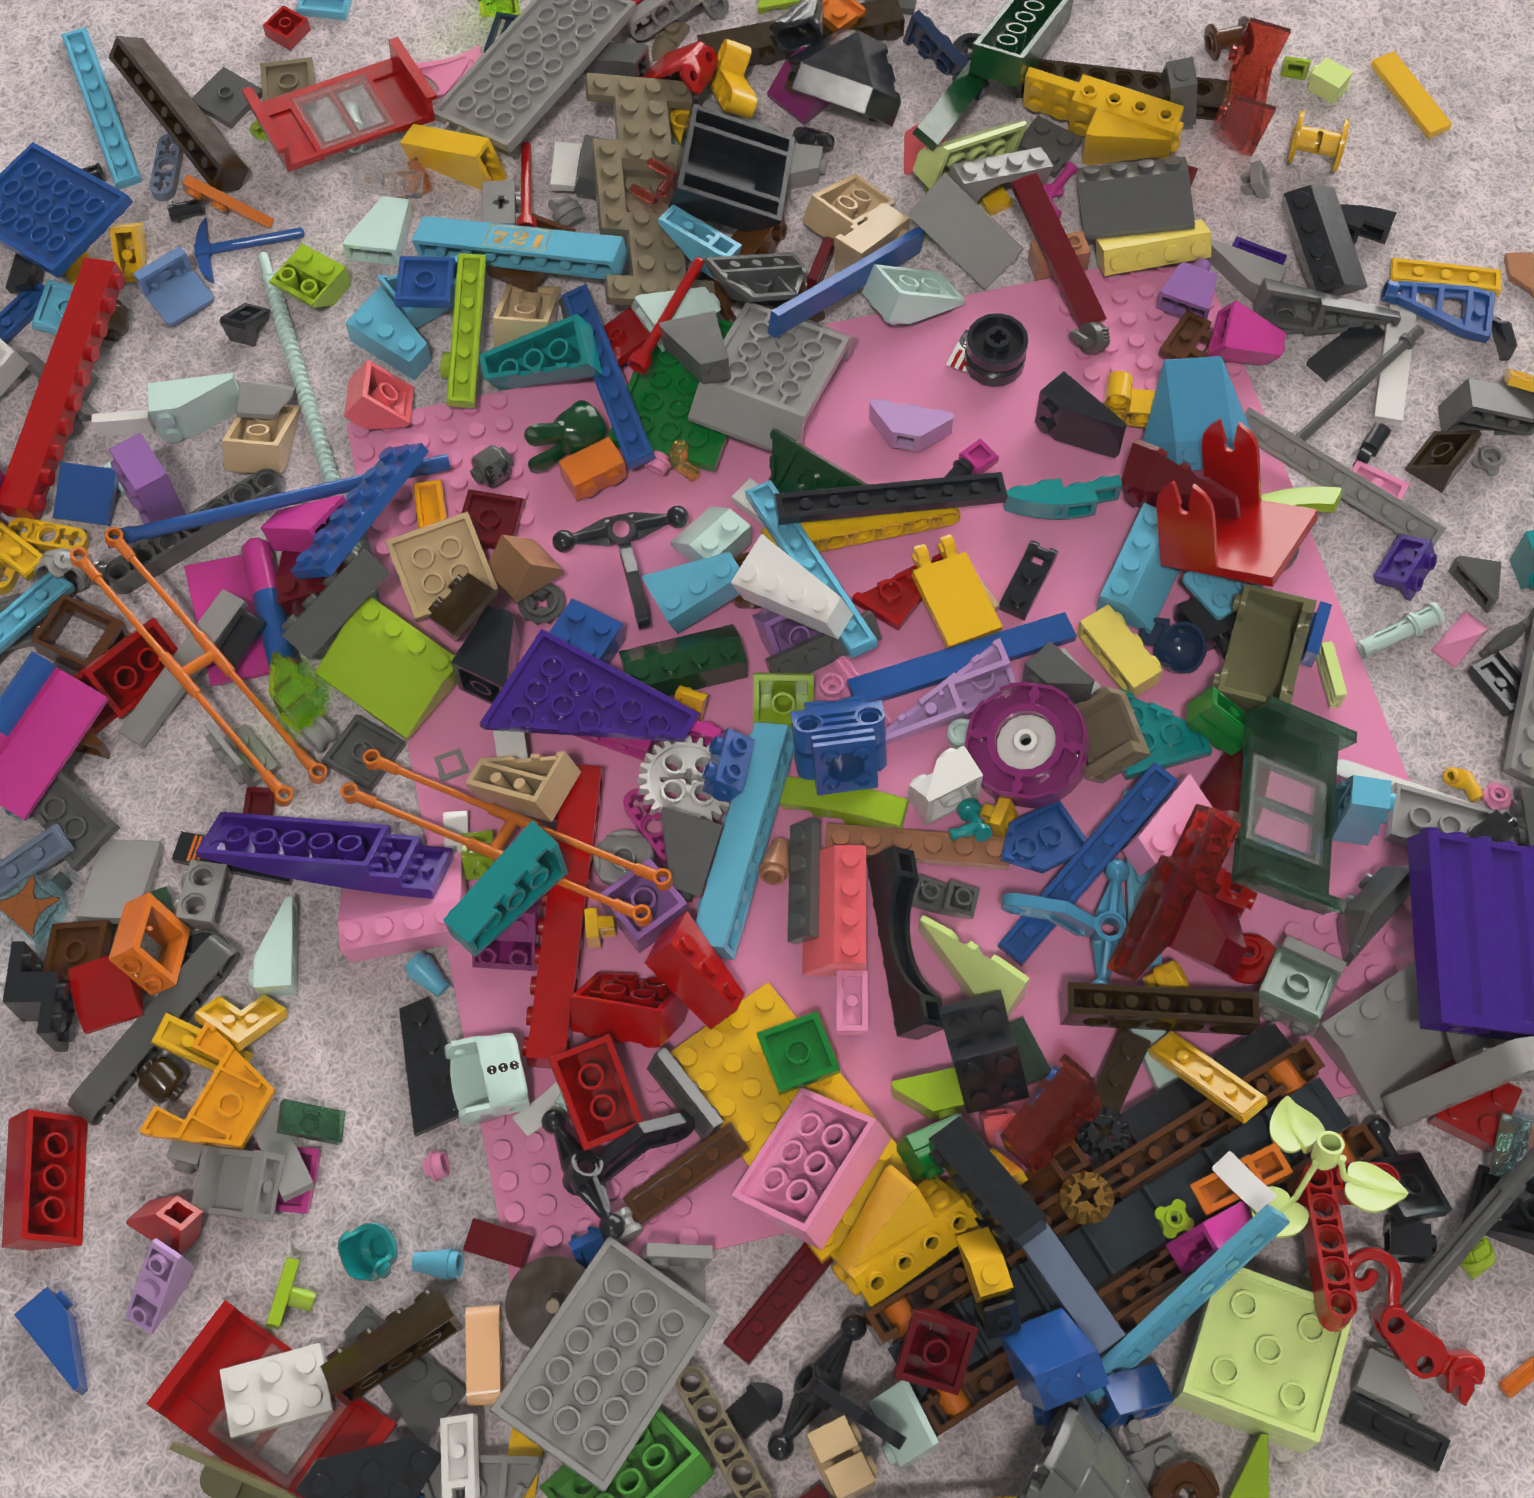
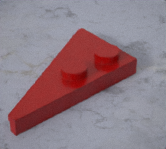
(893, 598)

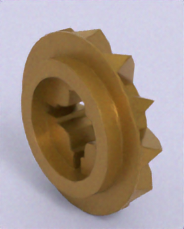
(1084, 1211)

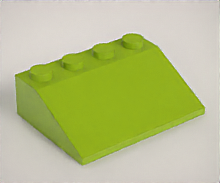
(388, 668)

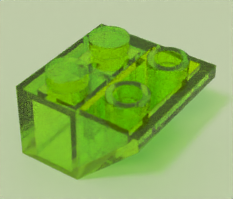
(294, 694)

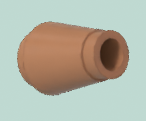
(775, 864)

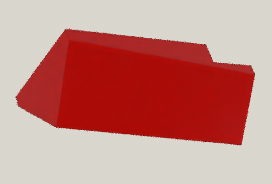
(126, 672)

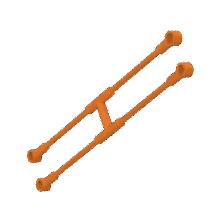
(183, 674)
(512, 820)

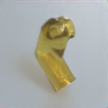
(680, 462)

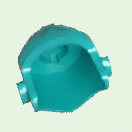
(368, 1251)

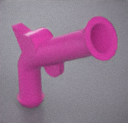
(1055, 188)

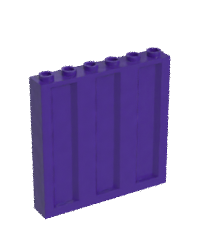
(1473, 933)

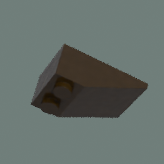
(461, 606)

